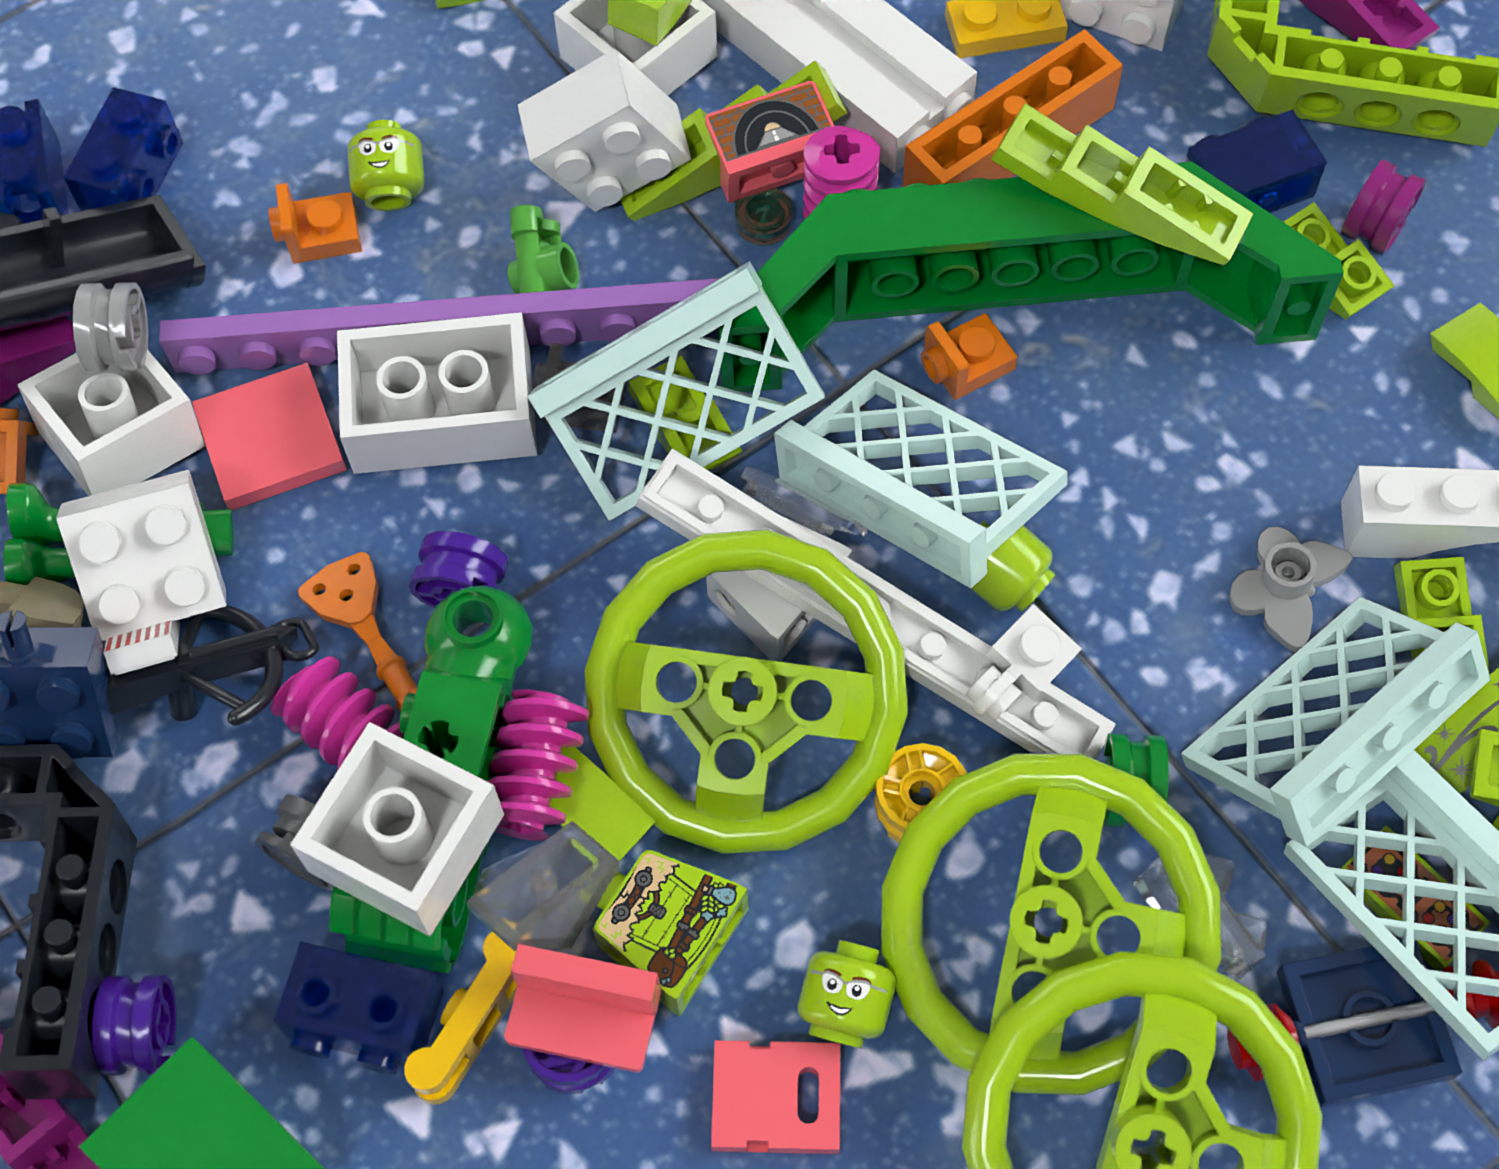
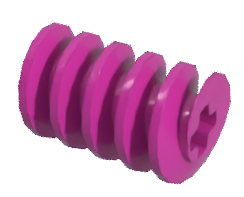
(837, 162)
(329, 709)
(531, 760)

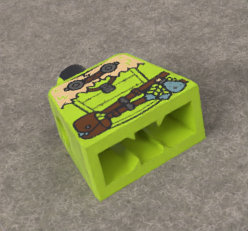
(669, 922)

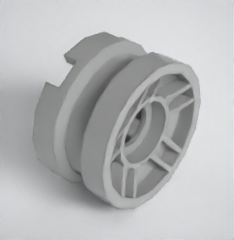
(110, 326)

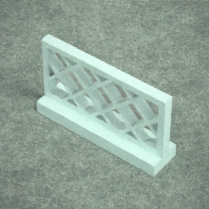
(652, 343)
(886, 498)
(1369, 735)
(1446, 829)

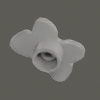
(1285, 583)

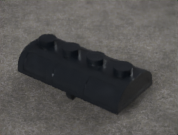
(105, 245)

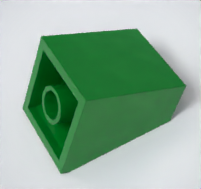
(194, 1119)

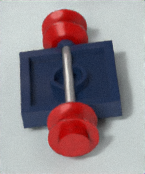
(1366, 1026)

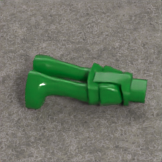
(35, 525)

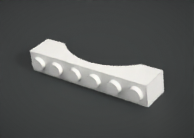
(1419, 510)

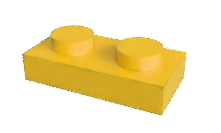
(1003, 25)

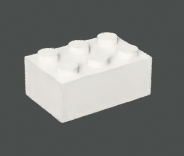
(435, 393)

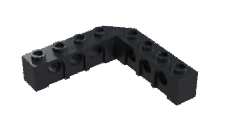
(73, 922)

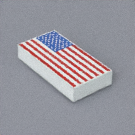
(142, 647)

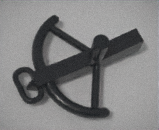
(199, 665)

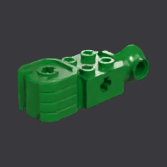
(458, 721)

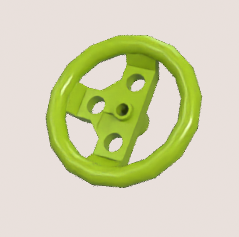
(1070, 798)
(727, 809)
(1177, 1012)

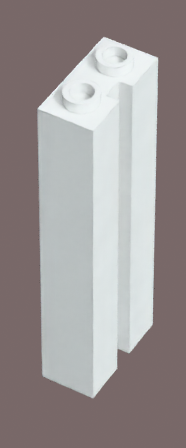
(879, 61)

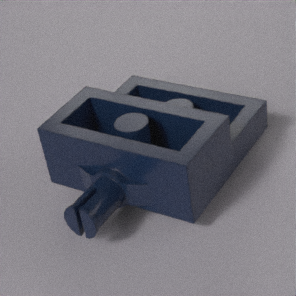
(54, 688)

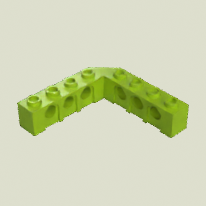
(1352, 80)

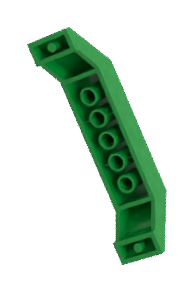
(1008, 247)

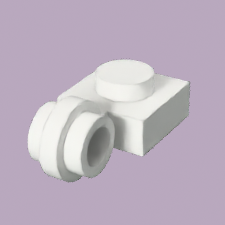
(1028, 656)

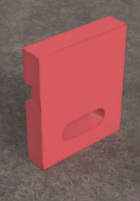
(759, 1097)

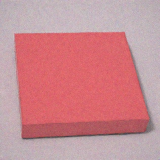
(268, 436)

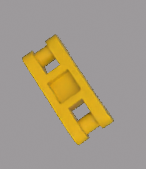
(467, 1023)

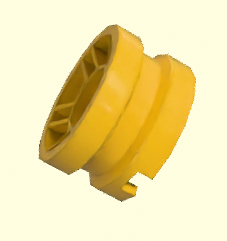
(908, 772)

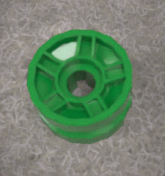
(1140, 758)

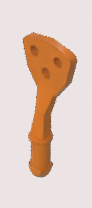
(358, 615)

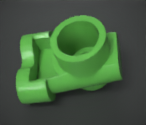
(541, 257)

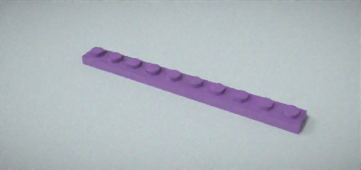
(311, 334)

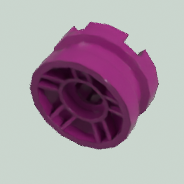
(1383, 206)

